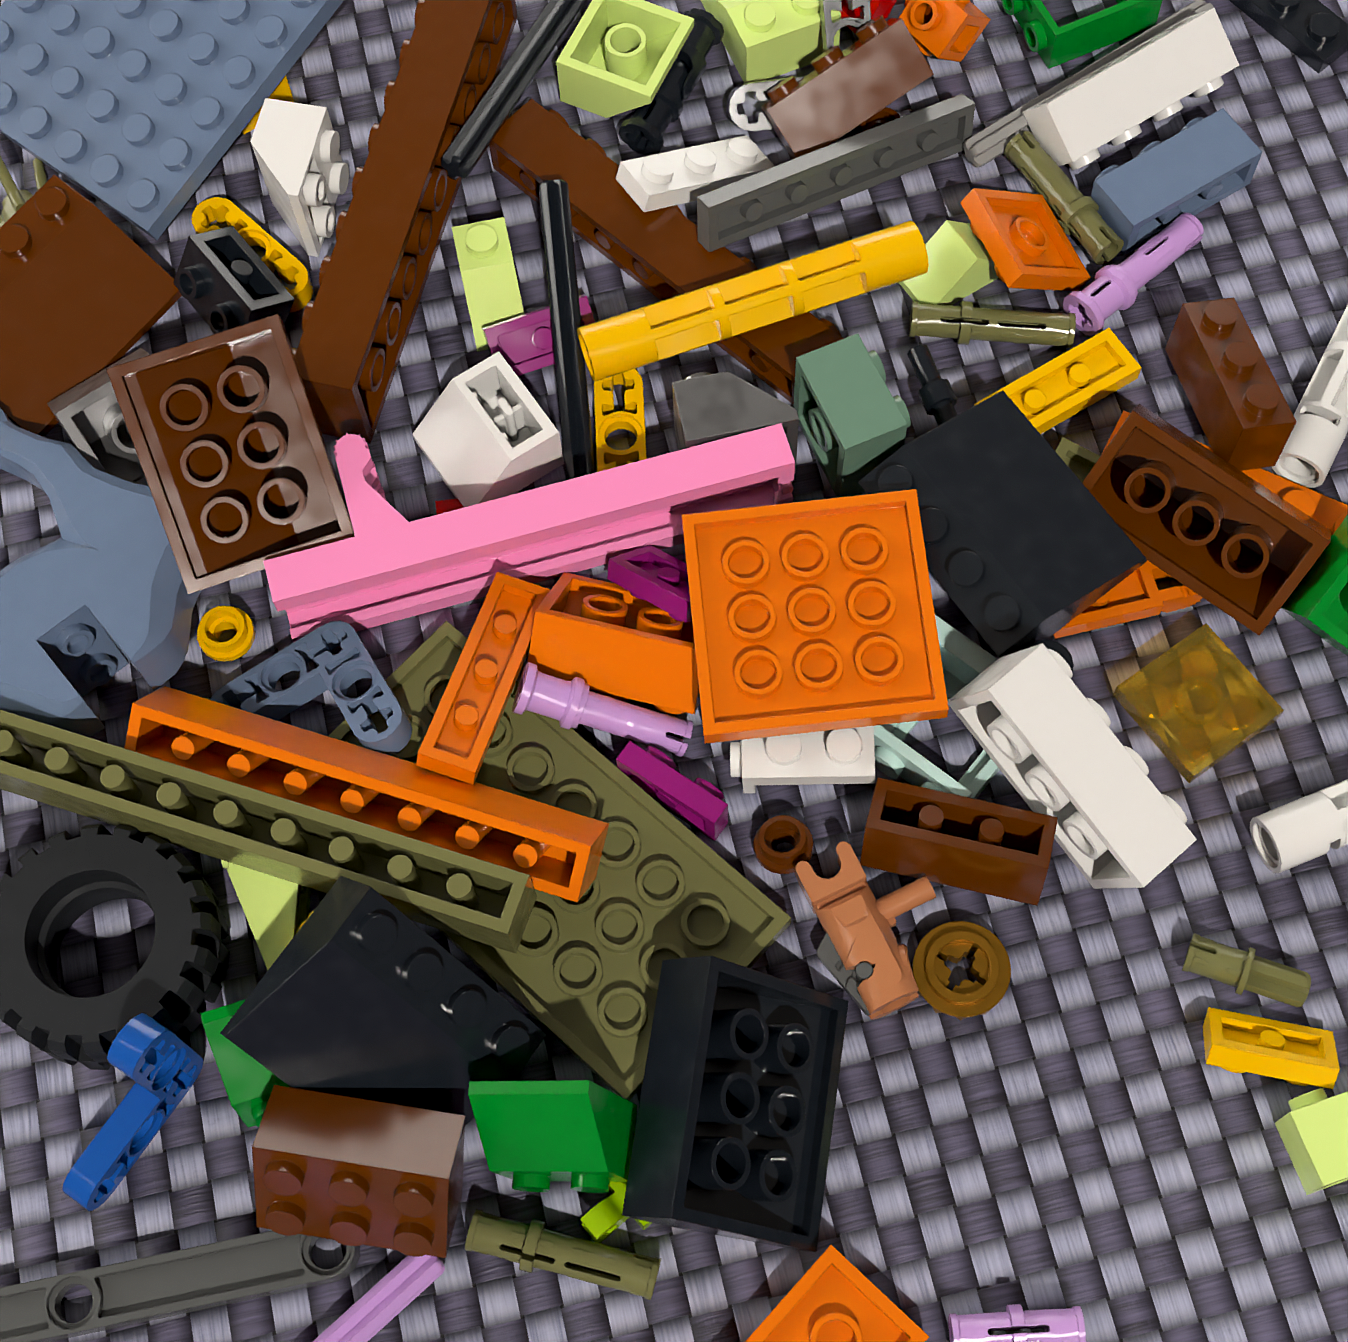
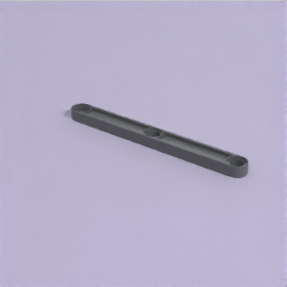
(167, 1285)

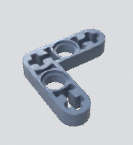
(332, 674)

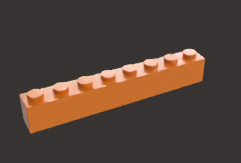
(370, 787)

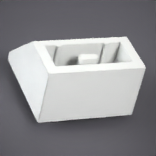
(301, 168)
(488, 434)

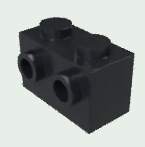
(229, 281)

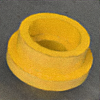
(222, 619)

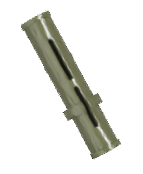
(1076, 212)
(1055, 327)
(563, 1254)

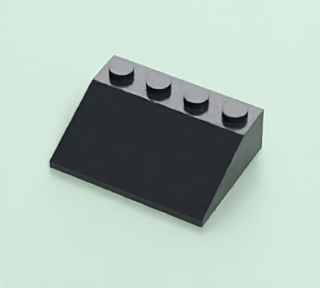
(1007, 524)
(379, 1011)
(736, 1104)

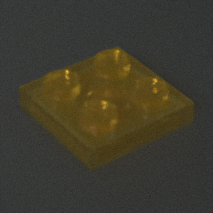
(1197, 702)

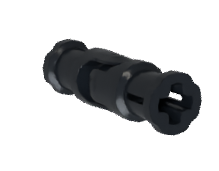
(653, 119)

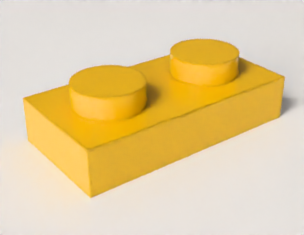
(1270, 1048)

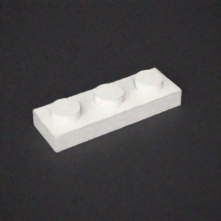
(689, 172)

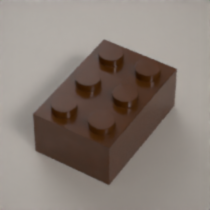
(358, 1171)

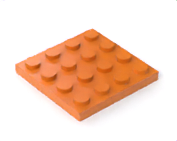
(813, 617)

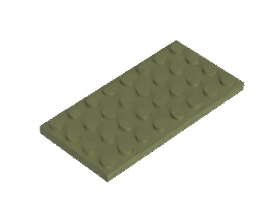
(657, 893)

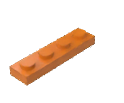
(482, 680)

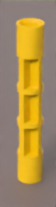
(753, 300)

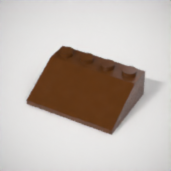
(68, 300)
(231, 452)

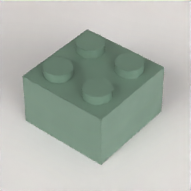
(848, 412)

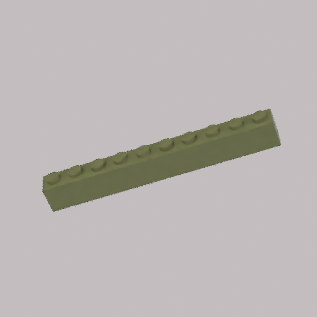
(263, 831)

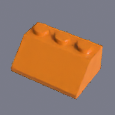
(615, 644)

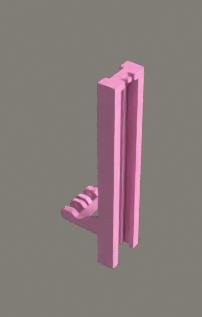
(534, 535)

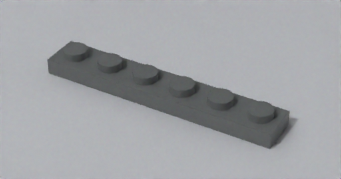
(833, 172)

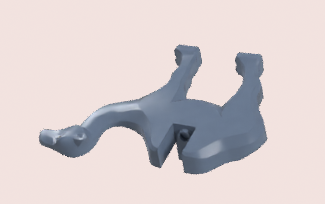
(94, 584)

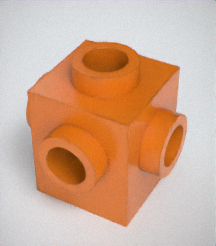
(944, 26)

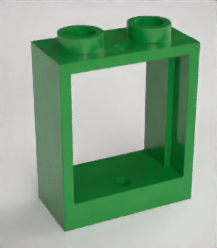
(1084, 35)

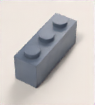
(1174, 177)

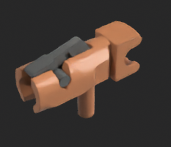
(859, 933)

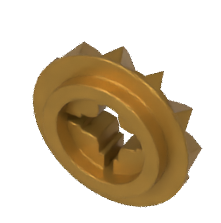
(951, 943)

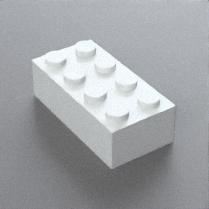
(1073, 768)

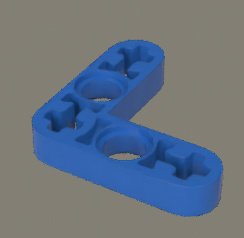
(163, 1075)

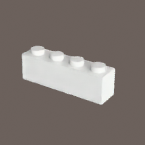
(1132, 89)

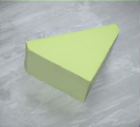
(955, 269)

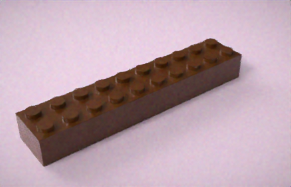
(397, 213)

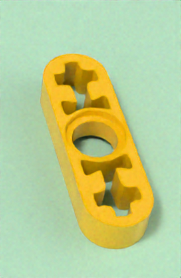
(276, 256)
(608, 420)

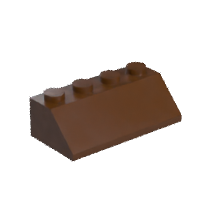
(1205, 519)

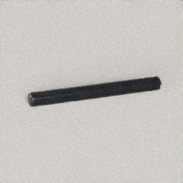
(509, 87)
(564, 322)

